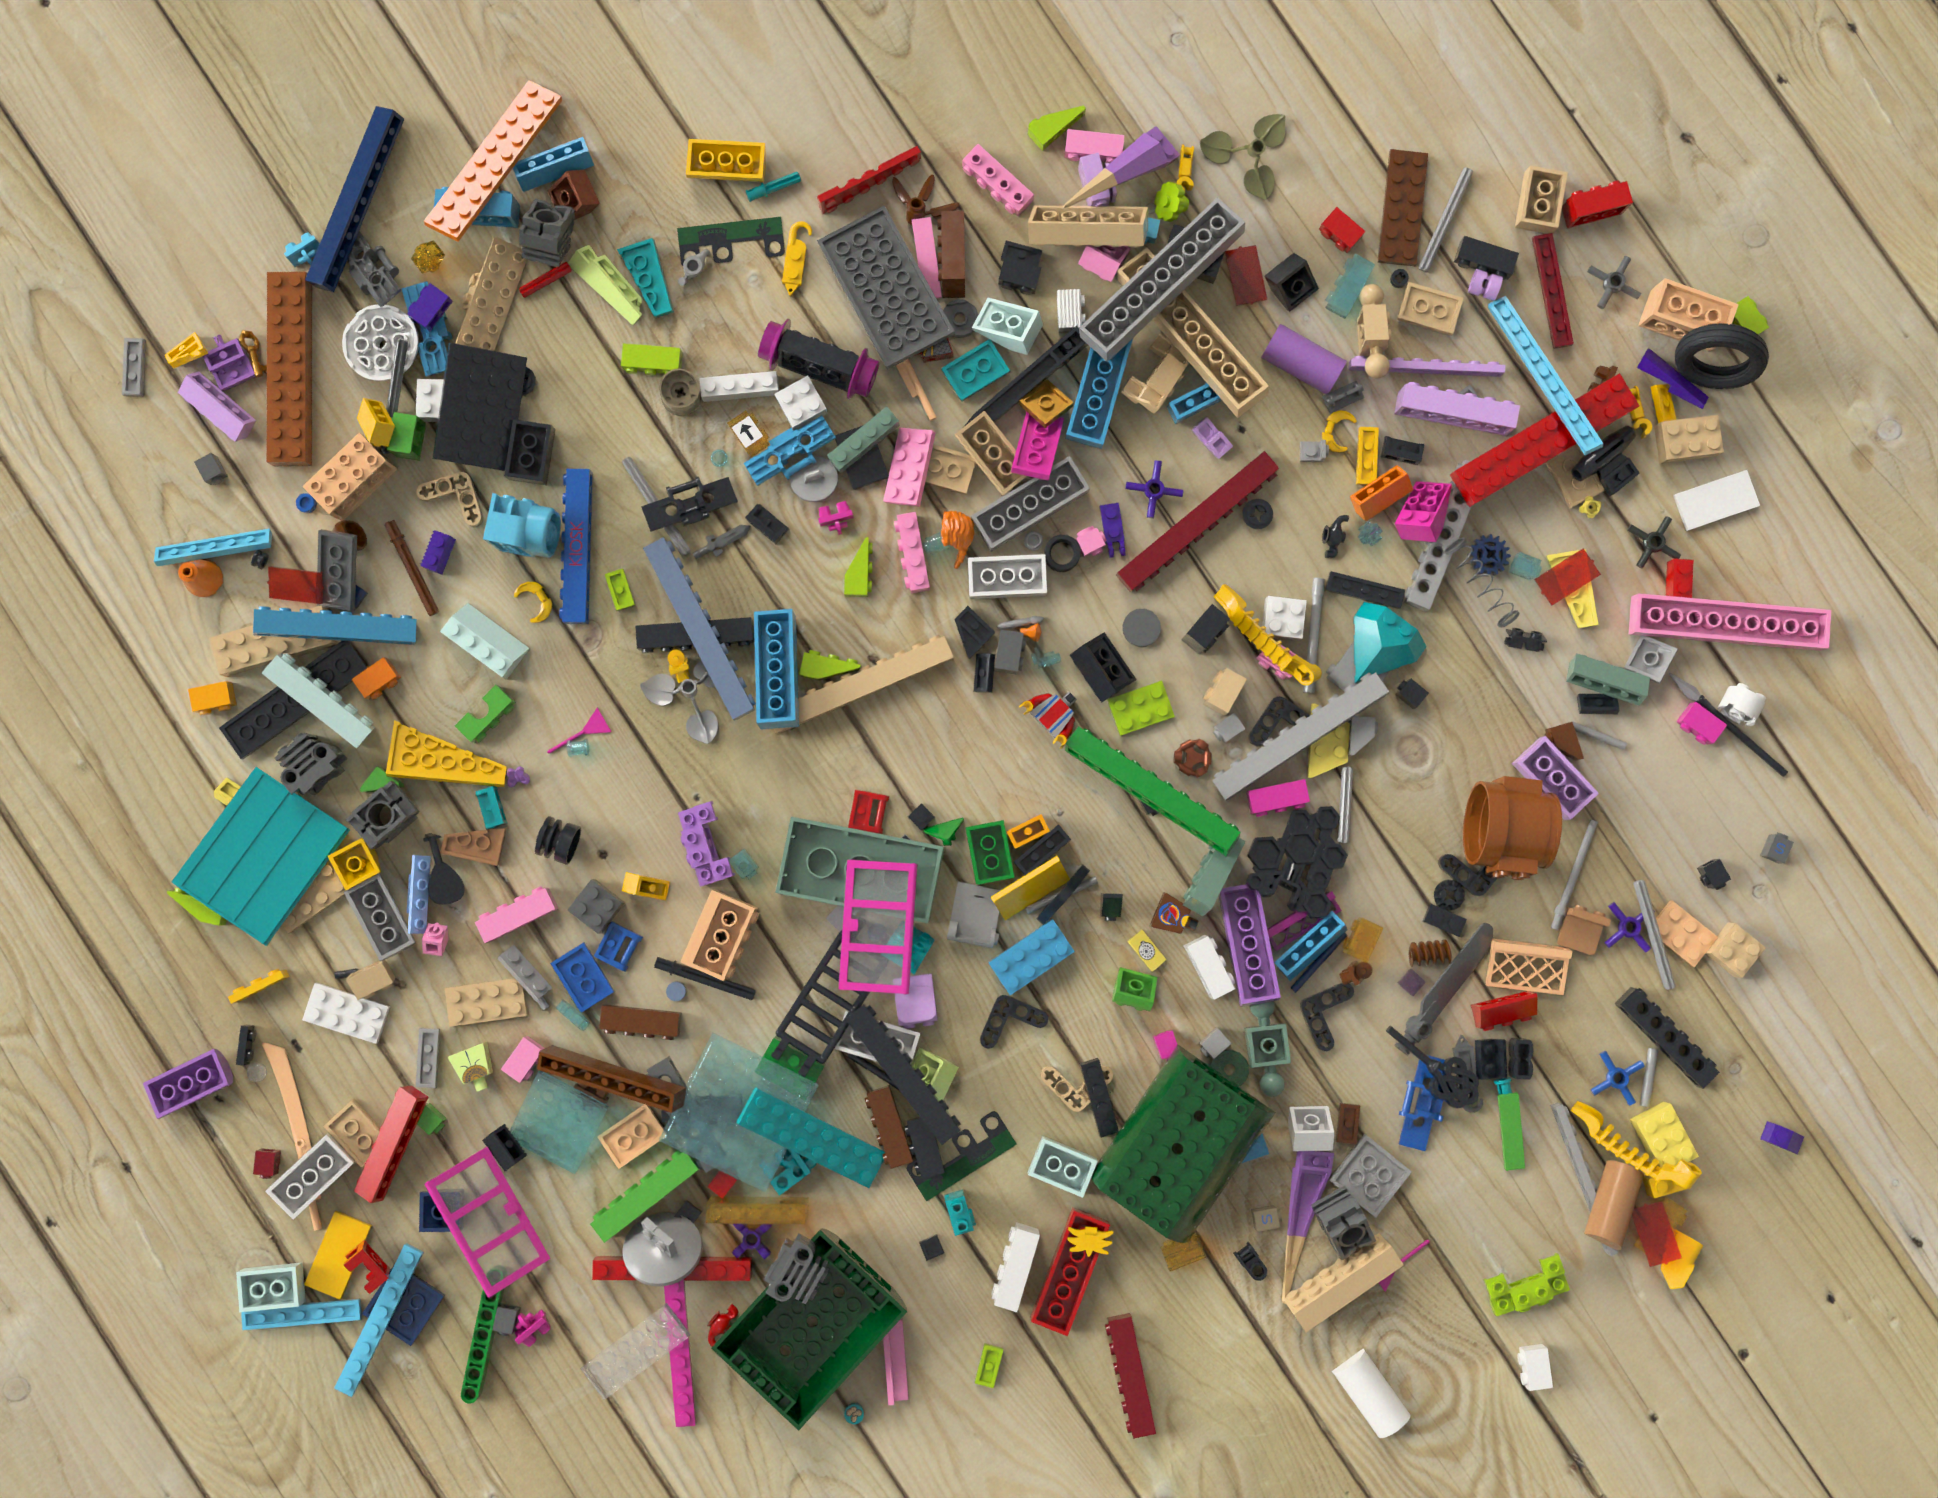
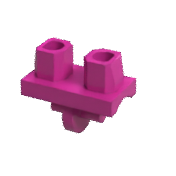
(843, 514)
(528, 1325)

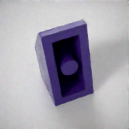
(1782, 1137)

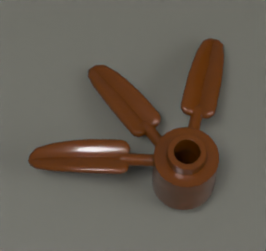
(916, 206)

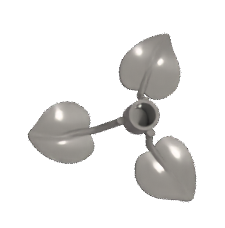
(660, 691)

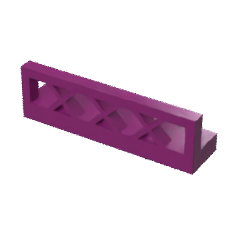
(1293, 918)

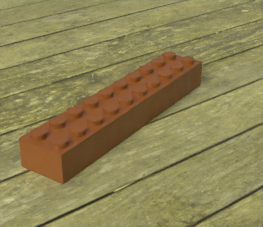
(289, 369)

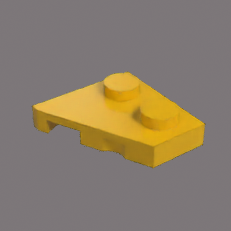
(186, 351)

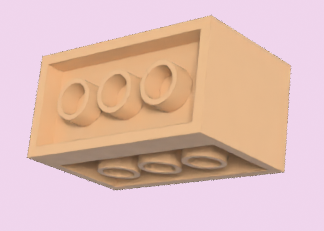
(1678, 309)
(350, 477)
(707, 935)

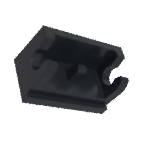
(1402, 450)
(766, 523)

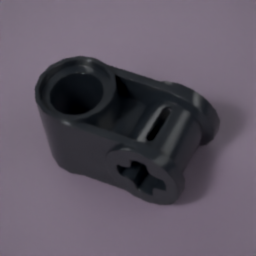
(1249, 1259)

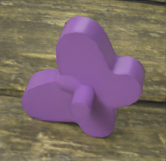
(517, 776)

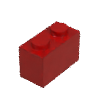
(1341, 230)
(1679, 578)

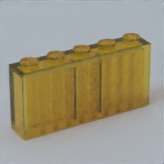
(757, 1210)

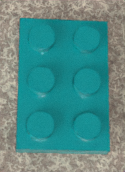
(975, 370)

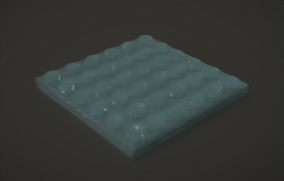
(714, 1102)

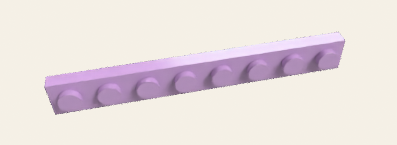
(1435, 366)

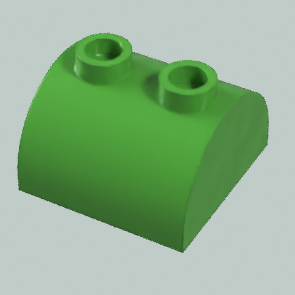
(1134, 989)

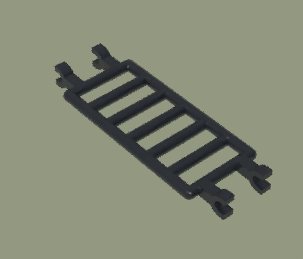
(802, 1001)

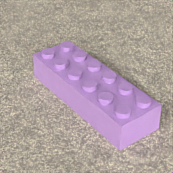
(1457, 409)

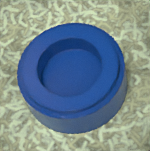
(306, 503)

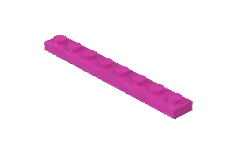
(681, 1360)

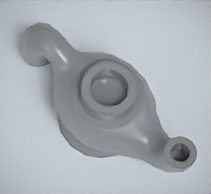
(693, 266)

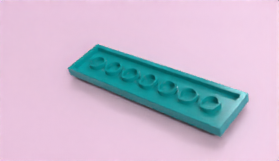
(811, 1137)

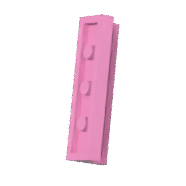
(895, 1364)

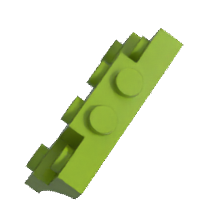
(1529, 1290)

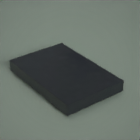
(868, 468)

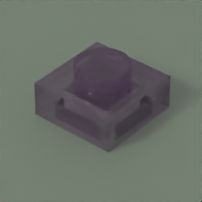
(1411, 982)

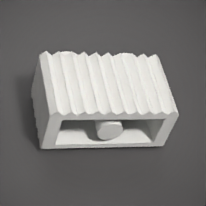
(1069, 309)

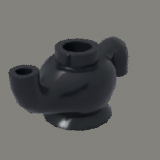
(1334, 536)

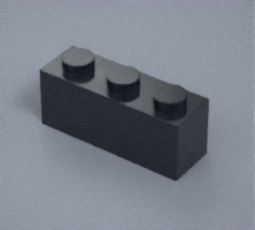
(1486, 257)
(1042, 850)
(925, 1148)

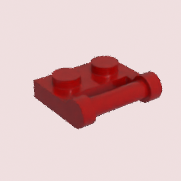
(862, 808)

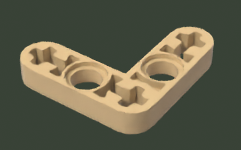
(461, 492)
(1079, 1093)

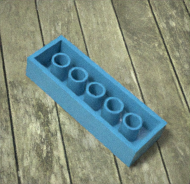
(1097, 398)
(776, 669)

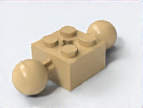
(1373, 331)

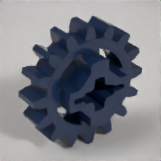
(1494, 560)

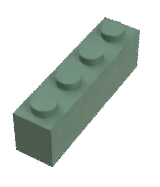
(863, 440)
(1608, 679)

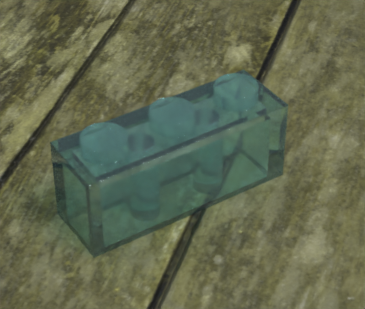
(1349, 285)

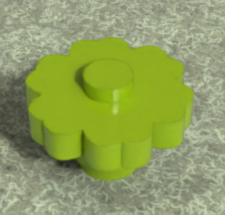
(1170, 202)

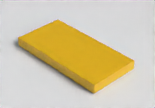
(1030, 888)
(327, 1270)

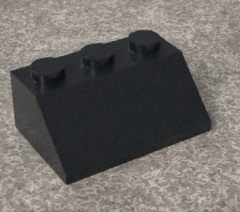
(1102, 667)

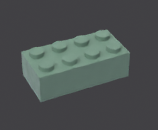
(1210, 879)

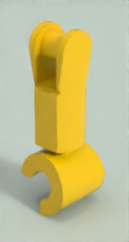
(1185, 168)
(1638, 415)

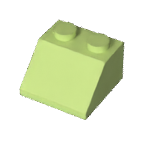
(936, 1071)

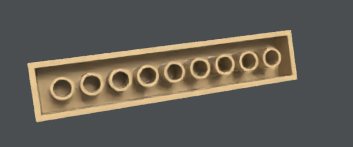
(1204, 346)

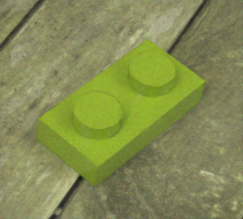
(620, 589)
(989, 1365)

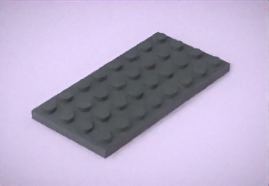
(886, 287)

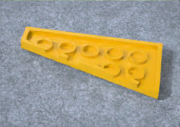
(430, 758)

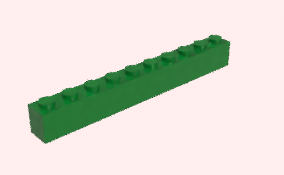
(1153, 791)

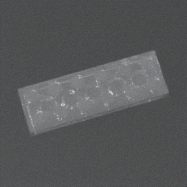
(635, 1351)

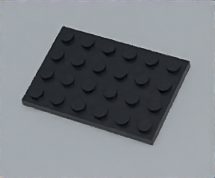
(478, 406)

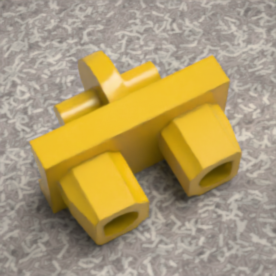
(678, 665)

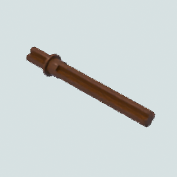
(411, 567)

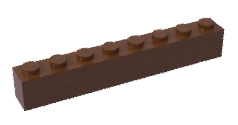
(611, 1078)

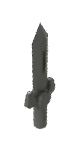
(722, 541)

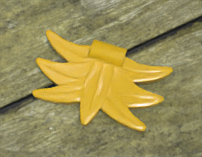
(1089, 1240)

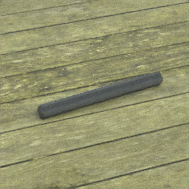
(396, 381)

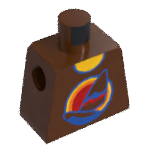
(1172, 915)

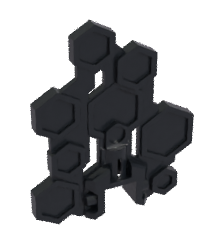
(1301, 850)

